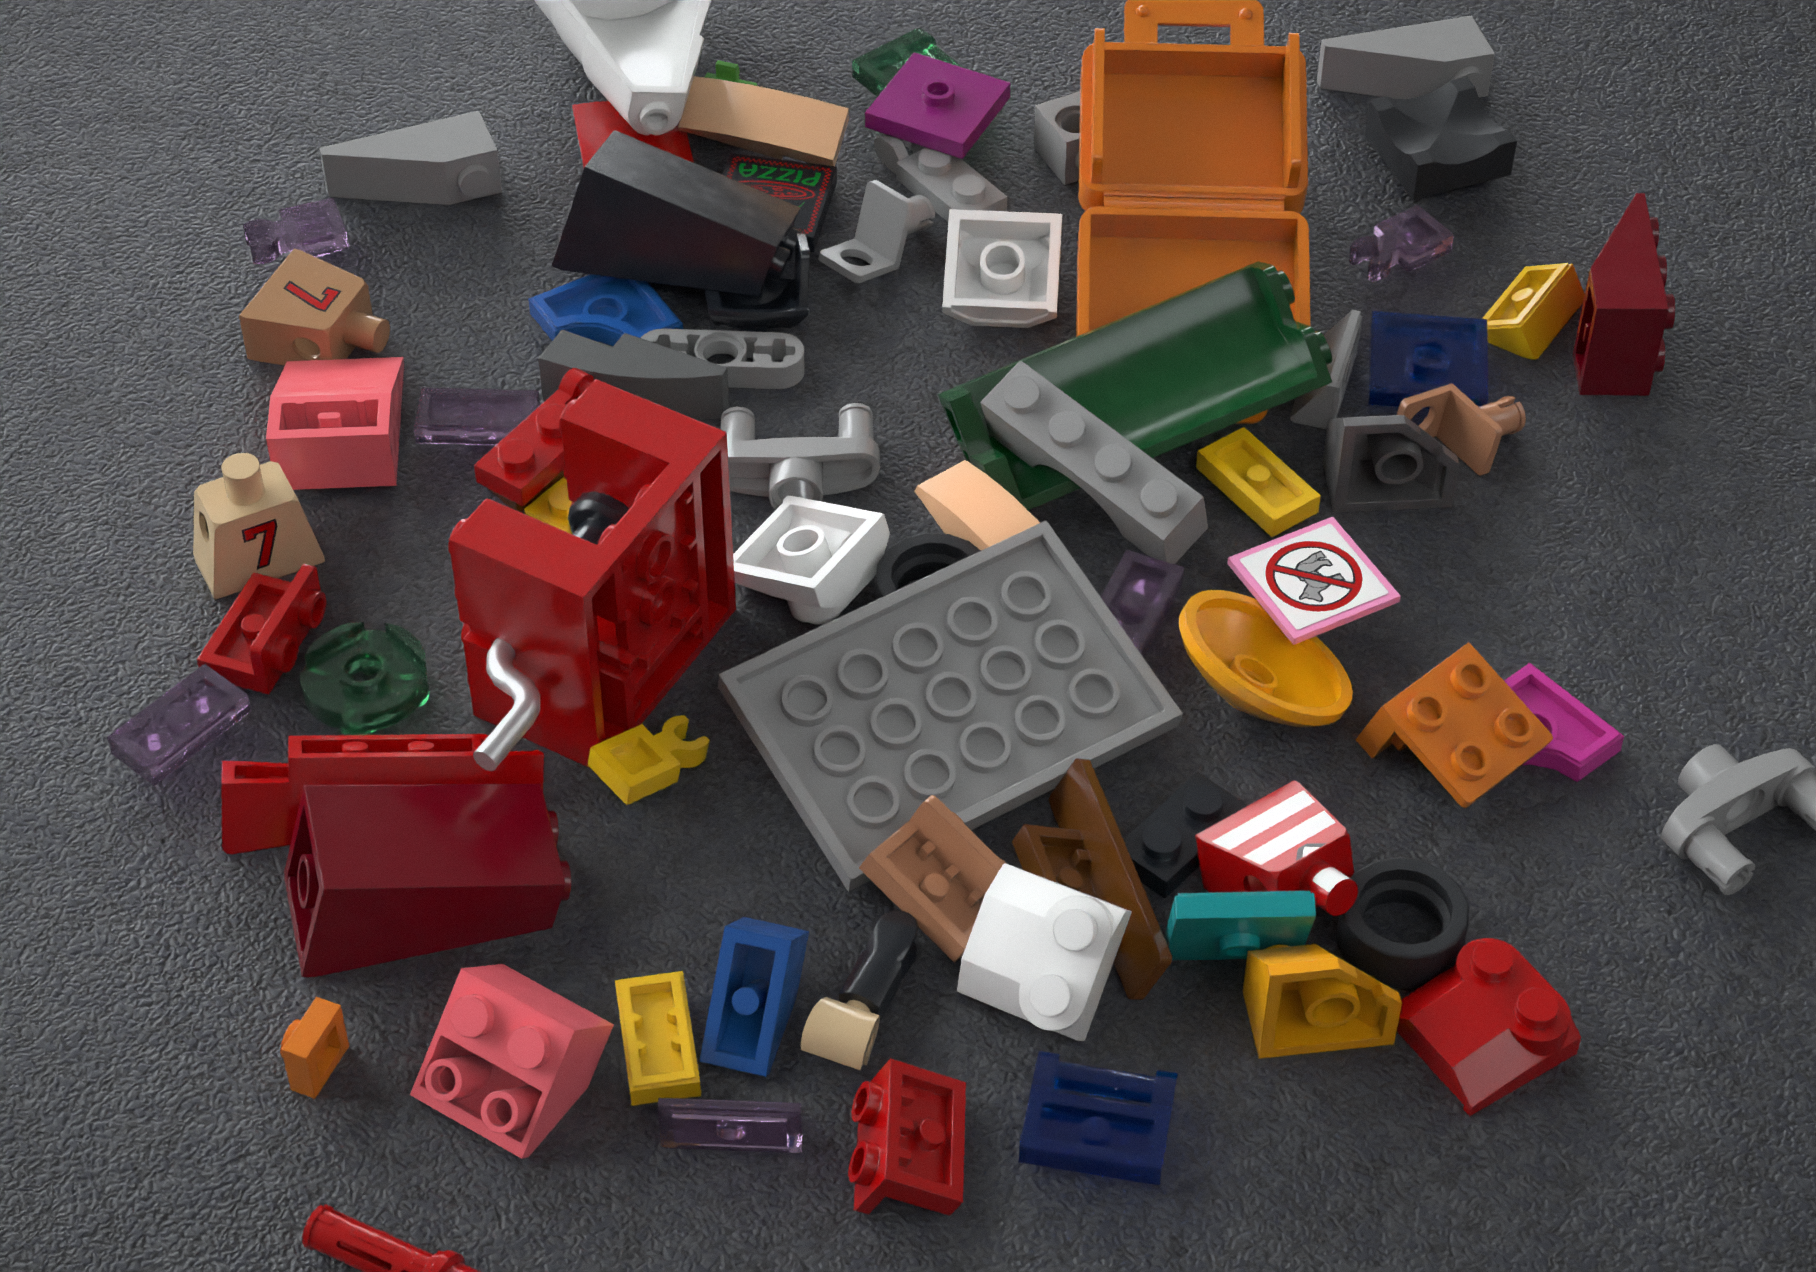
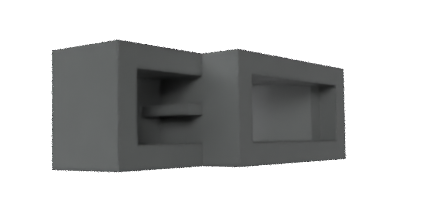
(641, 368)

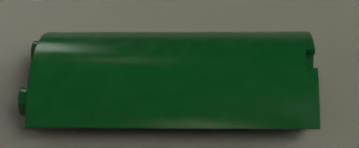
(1161, 374)

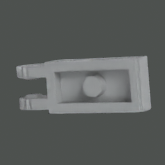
(939, 177)

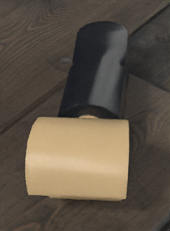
(848, 1027)

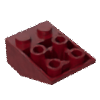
(1625, 310)

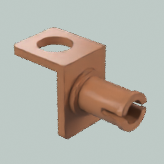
(1463, 426)

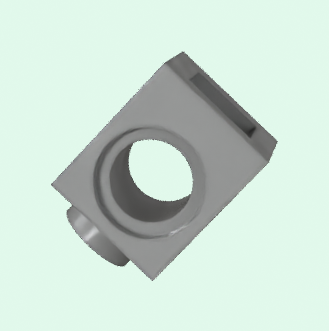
(1058, 135)

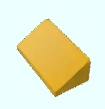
(1534, 309)

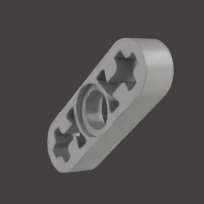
(761, 346)

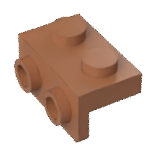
(935, 874)

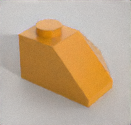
(1315, 1003)

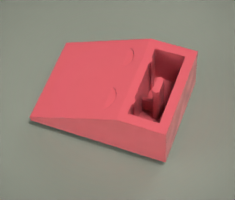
(337, 422)

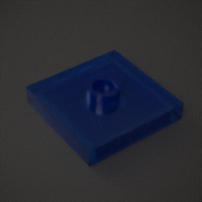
(1425, 353)

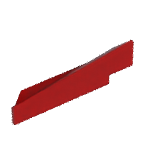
(265, 797)

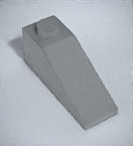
(1407, 59)
(417, 164)

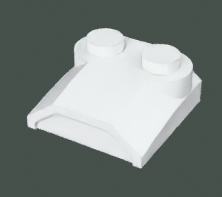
(1002, 267)
(813, 556)
(1041, 951)

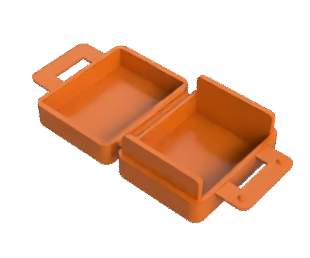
(1189, 160)

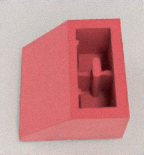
(509, 1057)

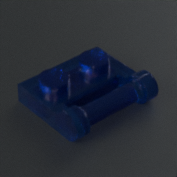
(1093, 1132)

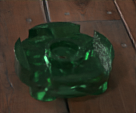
(371, 704)

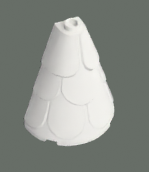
(635, 53)

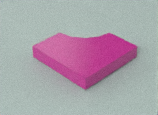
(1579, 735)

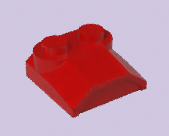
(1488, 1024)

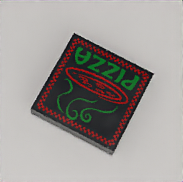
(795, 182)

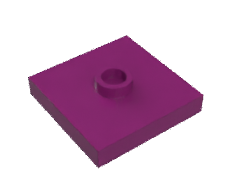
(937, 105)

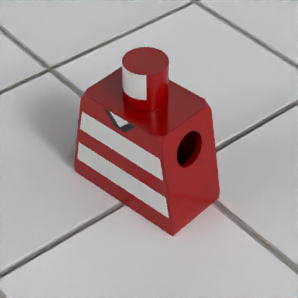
(1281, 846)

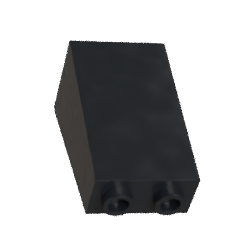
(673, 223)

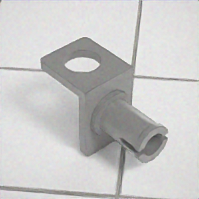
(880, 233)

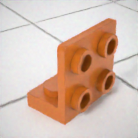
(1460, 726)

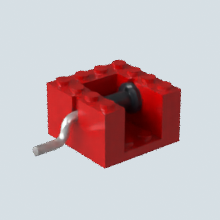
(601, 622)

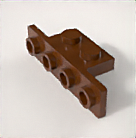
(1093, 859)

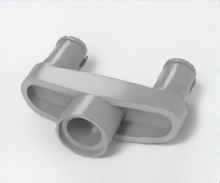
(801, 464)
(1728, 796)

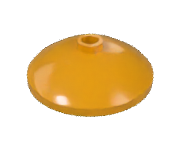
(1258, 666)

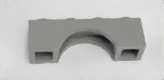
(1136, 491)

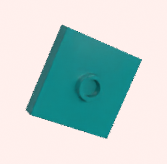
(1237, 922)

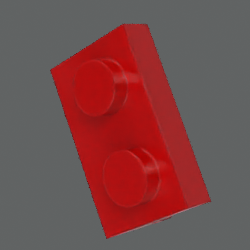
(265, 629)

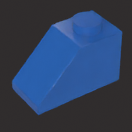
(753, 994)

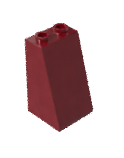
(419, 870)

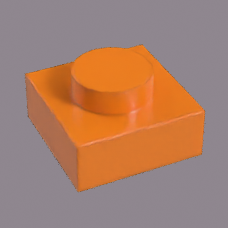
(314, 1047)

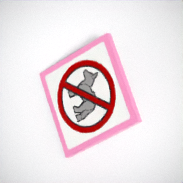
(1313, 580)

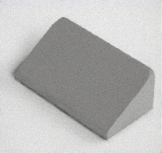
(1325, 402)

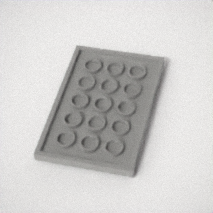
(951, 691)

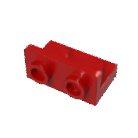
(909, 1139)

